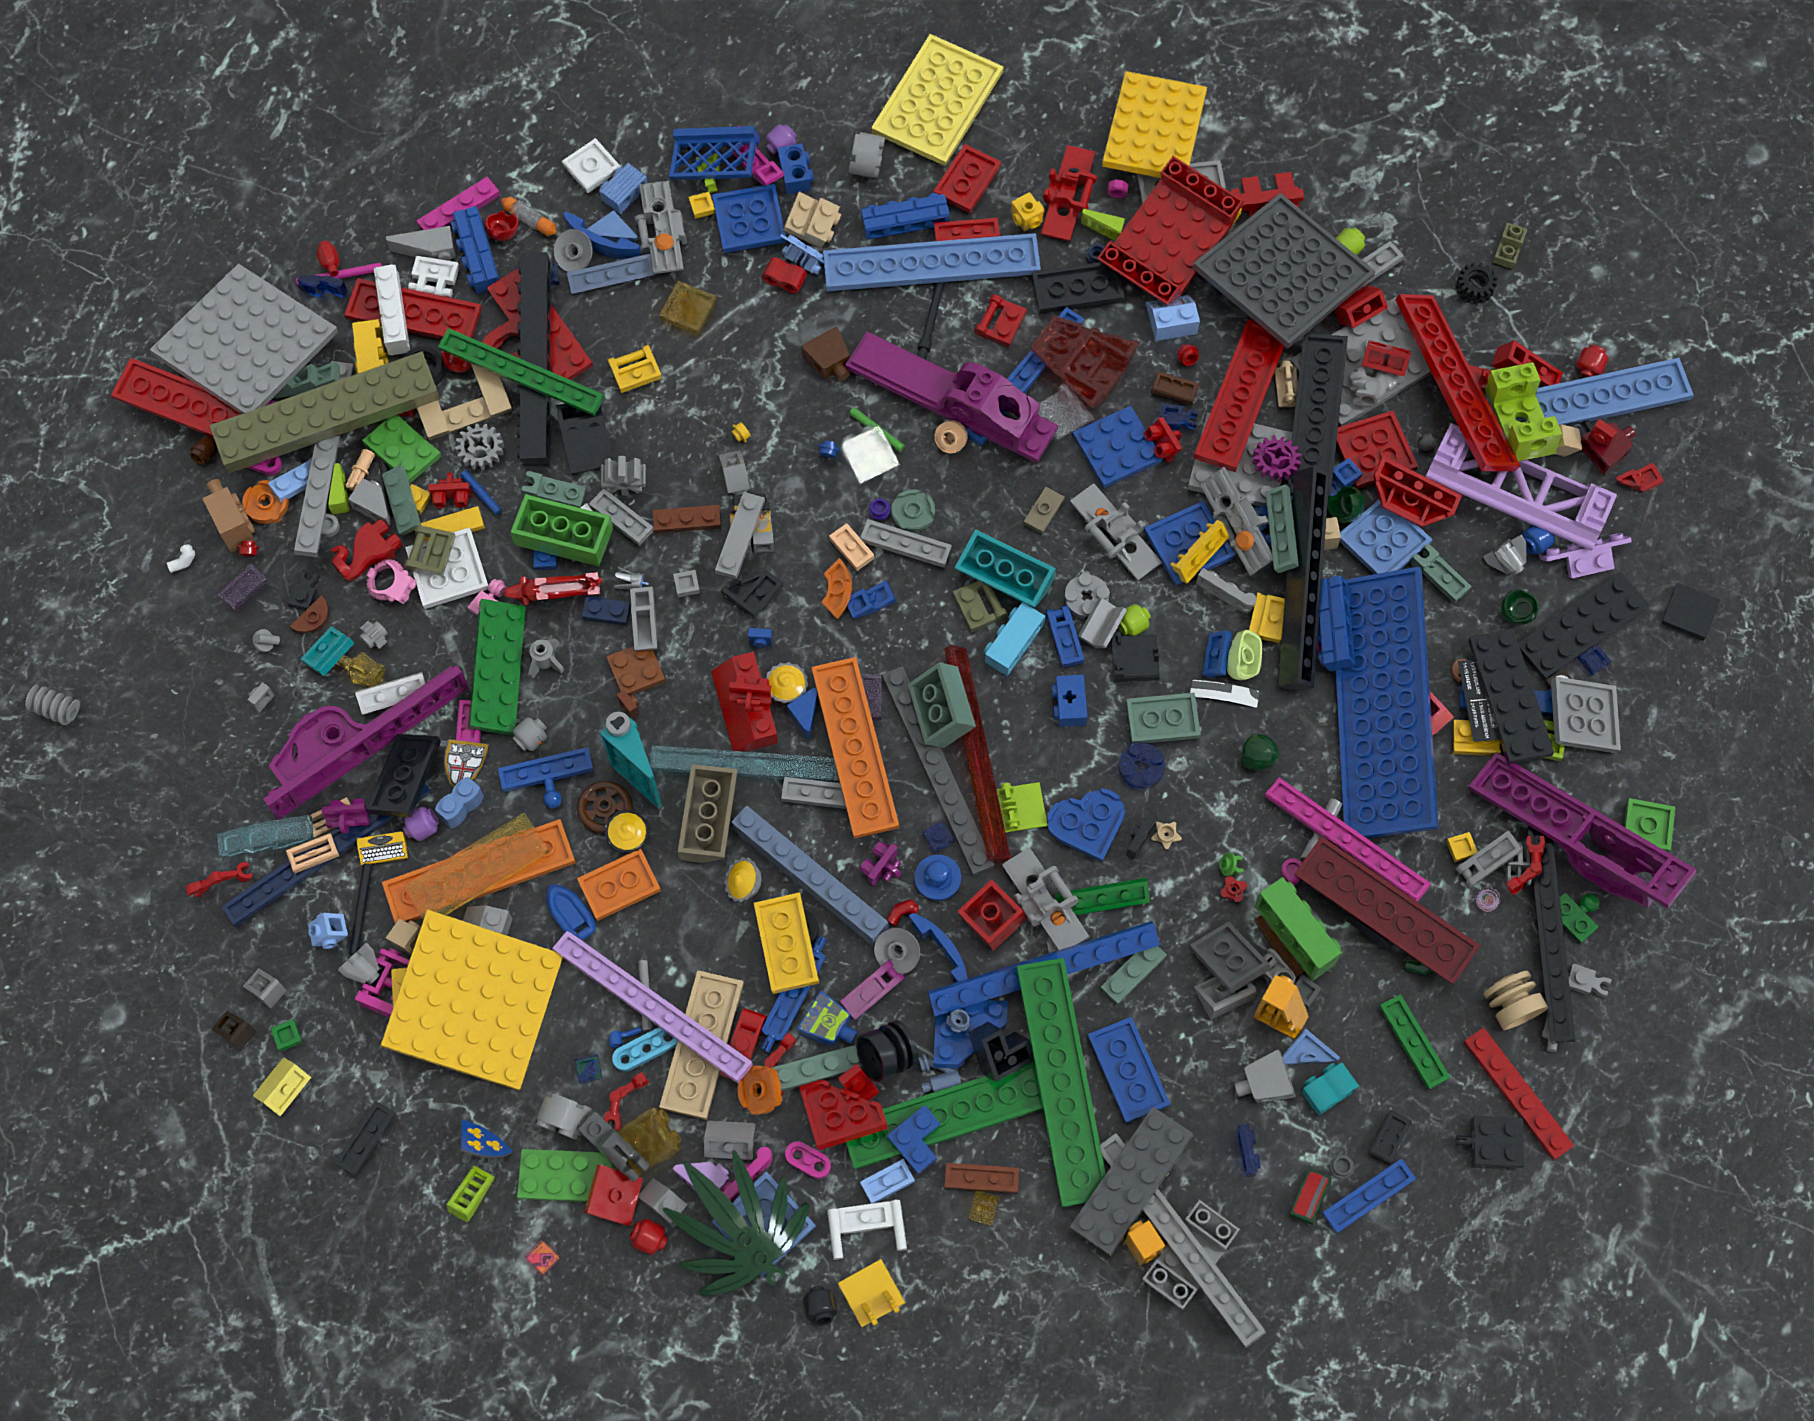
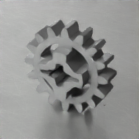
(477, 454)

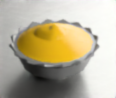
(787, 682)
(742, 880)

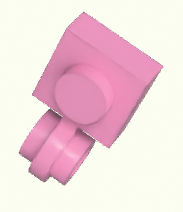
(496, 588)

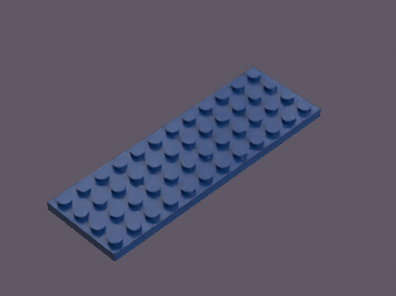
(1387, 709)

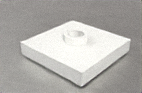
(591, 165)

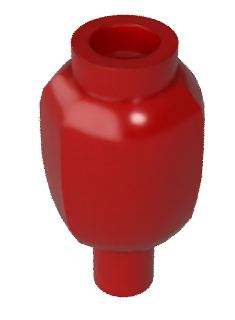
(328, 257)

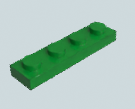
(1109, 896)
(1414, 1042)

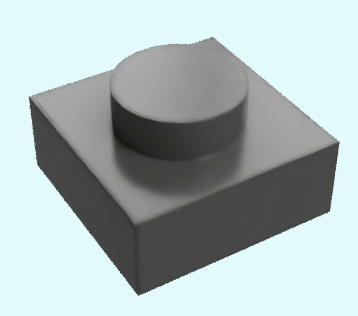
(1308, 990)

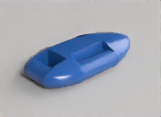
(569, 911)

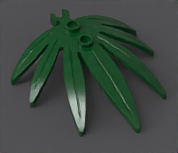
(750, 1245)

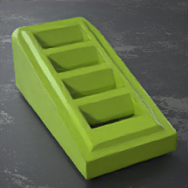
(1103, 223)
(338, 496)
(460, 1212)

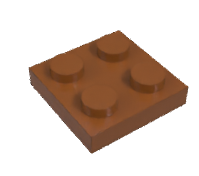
(635, 670)

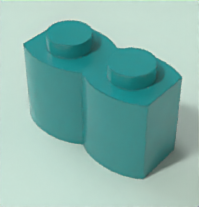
(1329, 1088)

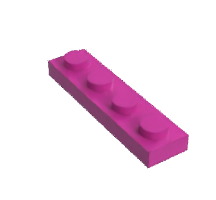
(476, 195)

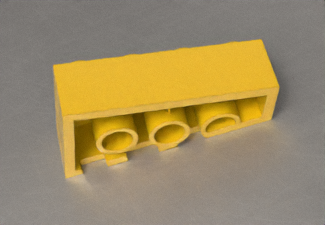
(369, 345)

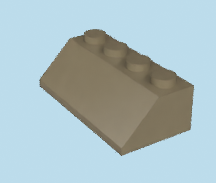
(707, 813)

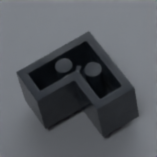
(999, 1054)

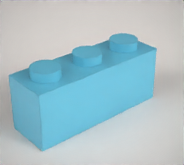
(1014, 638)

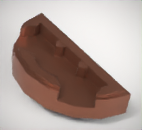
(313, 618)

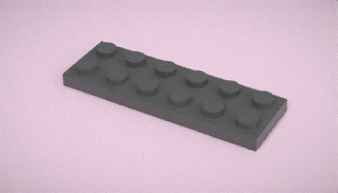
(1131, 1181)

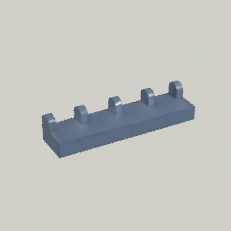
(610, 274)

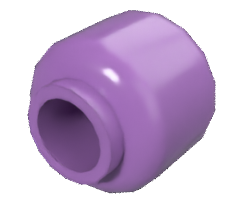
(780, 137)
(421, 824)

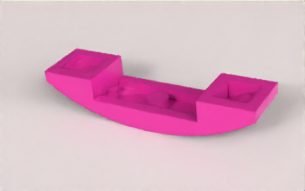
(763, 170)

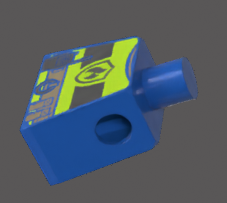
(827, 1022)

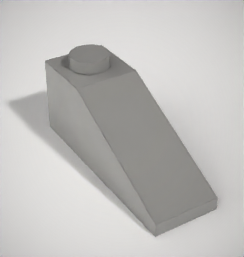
(429, 243)

